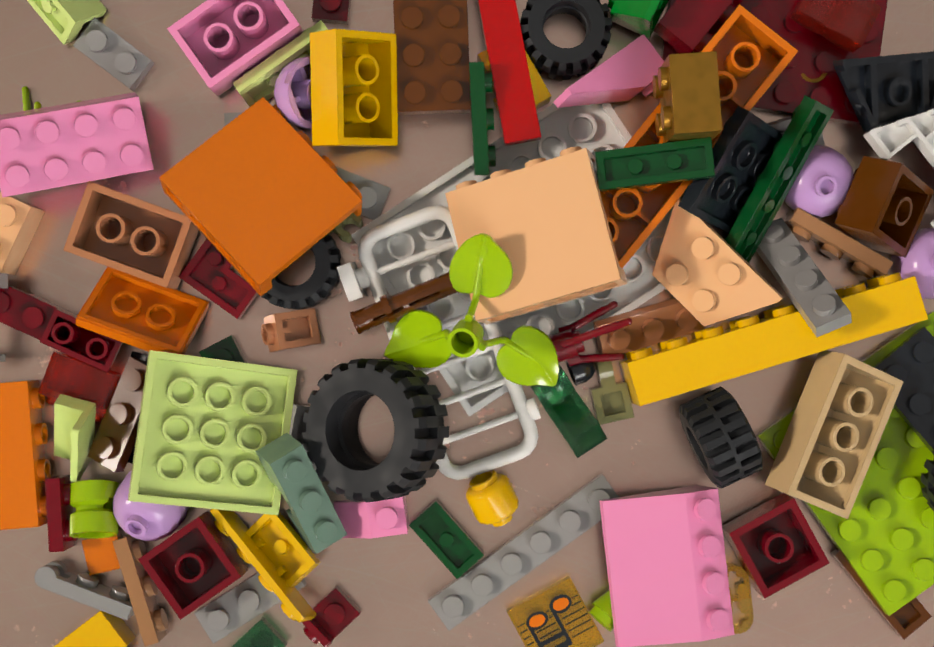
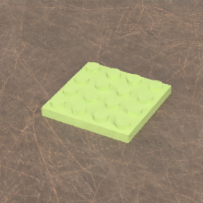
(203, 430)

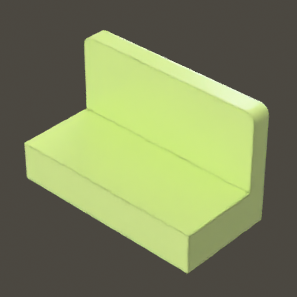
(67, 16)
(74, 432)

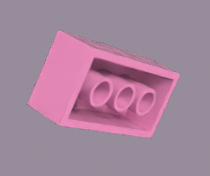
(72, 144)

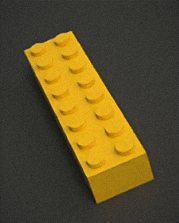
(767, 342)

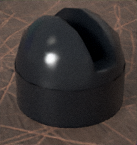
(581, 372)

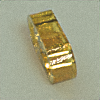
(742, 598)

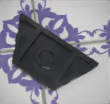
(888, 86)

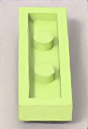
(261, 79)

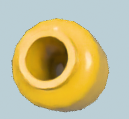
(492, 498)

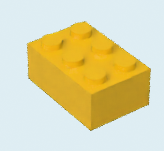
(353, 88)

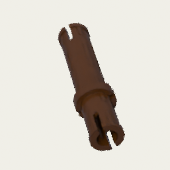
(402, 303)

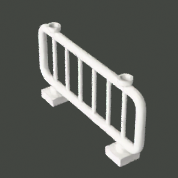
(369, 275)

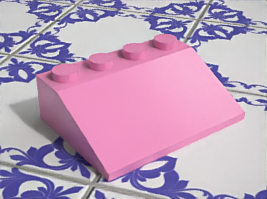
(667, 567)

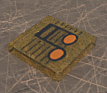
(555, 618)

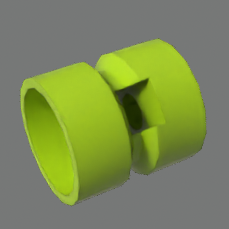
(93, 509)

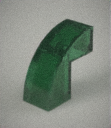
(570, 414)

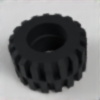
(559, 60)
(317, 286)
(721, 437)

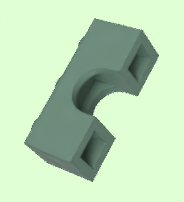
(303, 491)

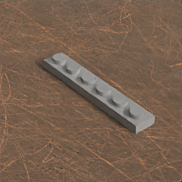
(522, 553)

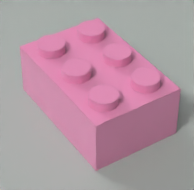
(233, 37)

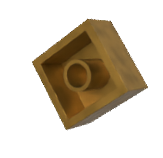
(688, 97)

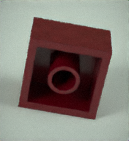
(775, 545)
(193, 565)

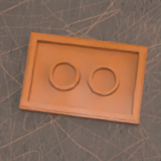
(142, 313)

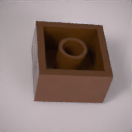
(884, 206)

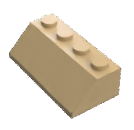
(834, 432)

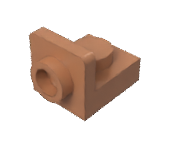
(290, 330)

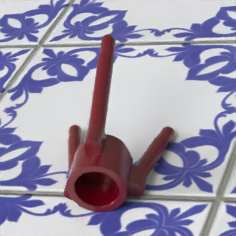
(570, 342)

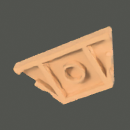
(708, 272)

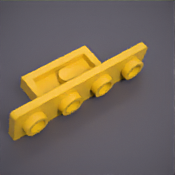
(276, 555)

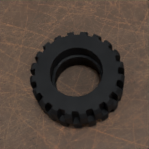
(335, 438)

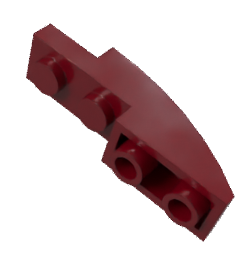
(56, 328)

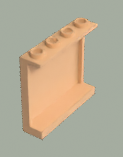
(549, 227)

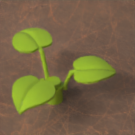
(482, 269)

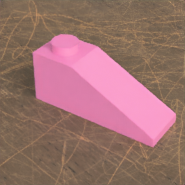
(617, 78)

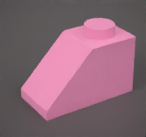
(373, 518)

